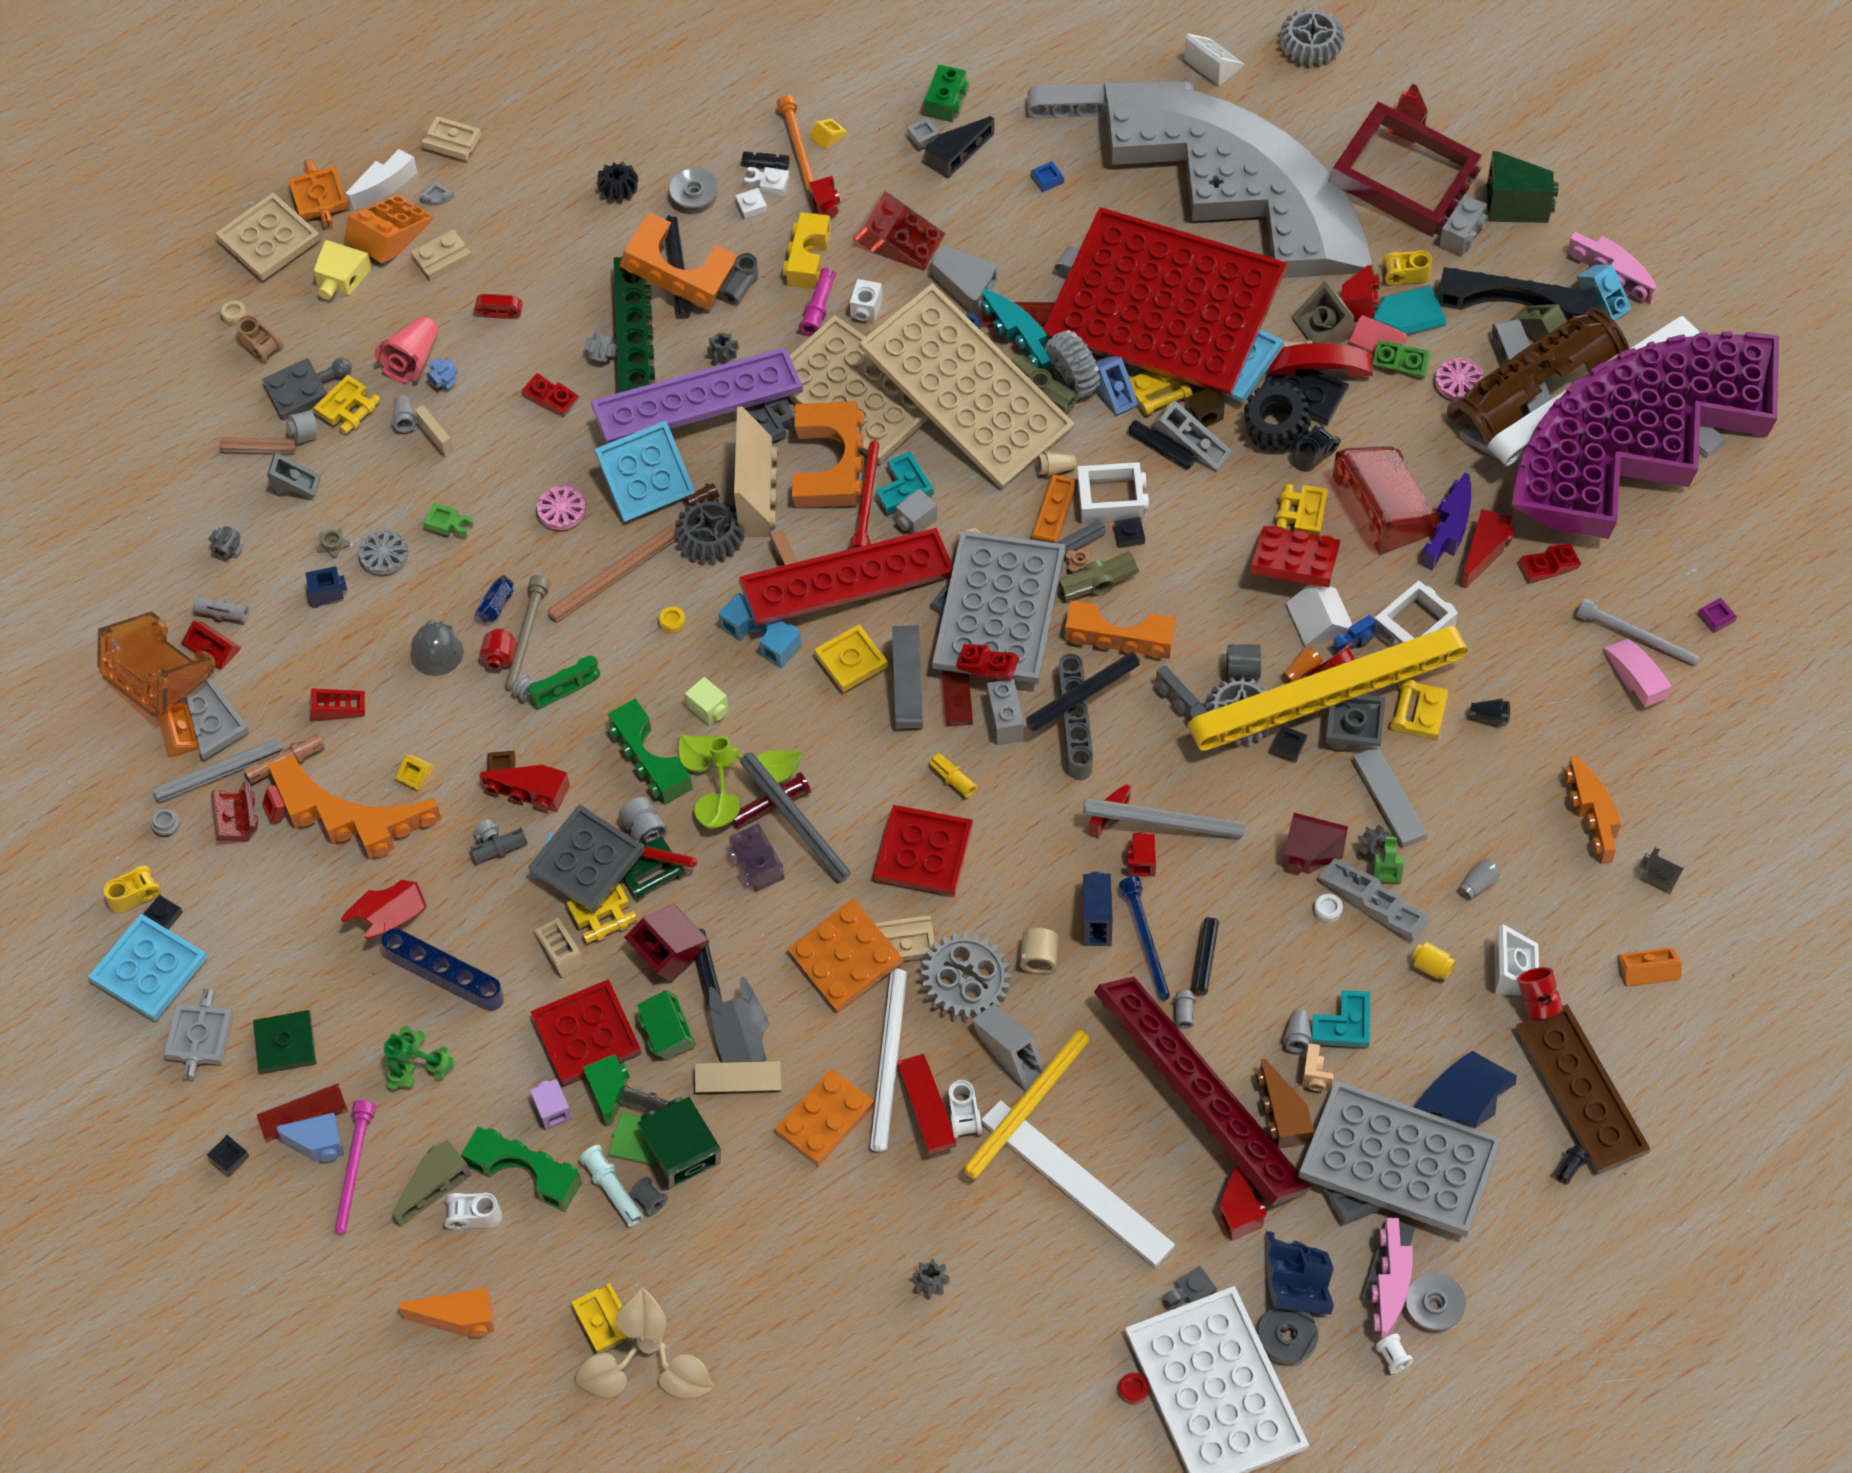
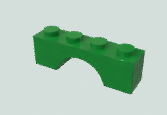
(665, 775)
(490, 1153)

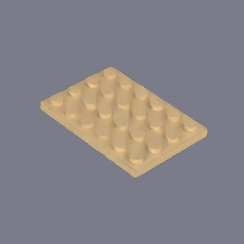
(839, 371)

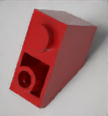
(1360, 293)
(1239, 1208)

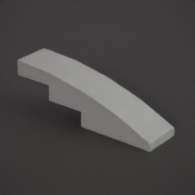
(1374, 900)

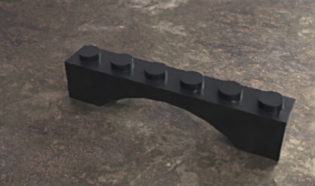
(1467, 288)

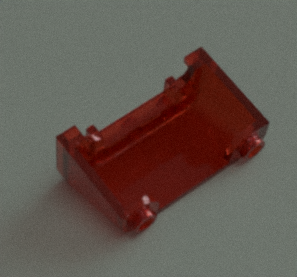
(1387, 495)

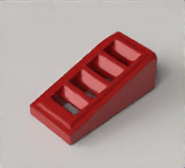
(327, 712)

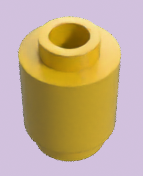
(1433, 961)

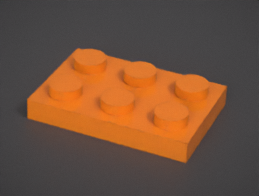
(824, 1117)

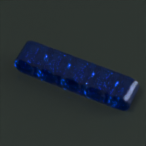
(436, 959)

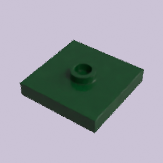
(284, 1042)

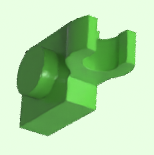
(1389, 867)

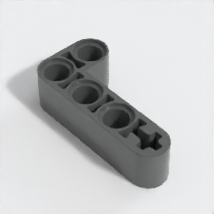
(907, 677)

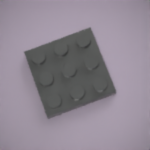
(586, 858)

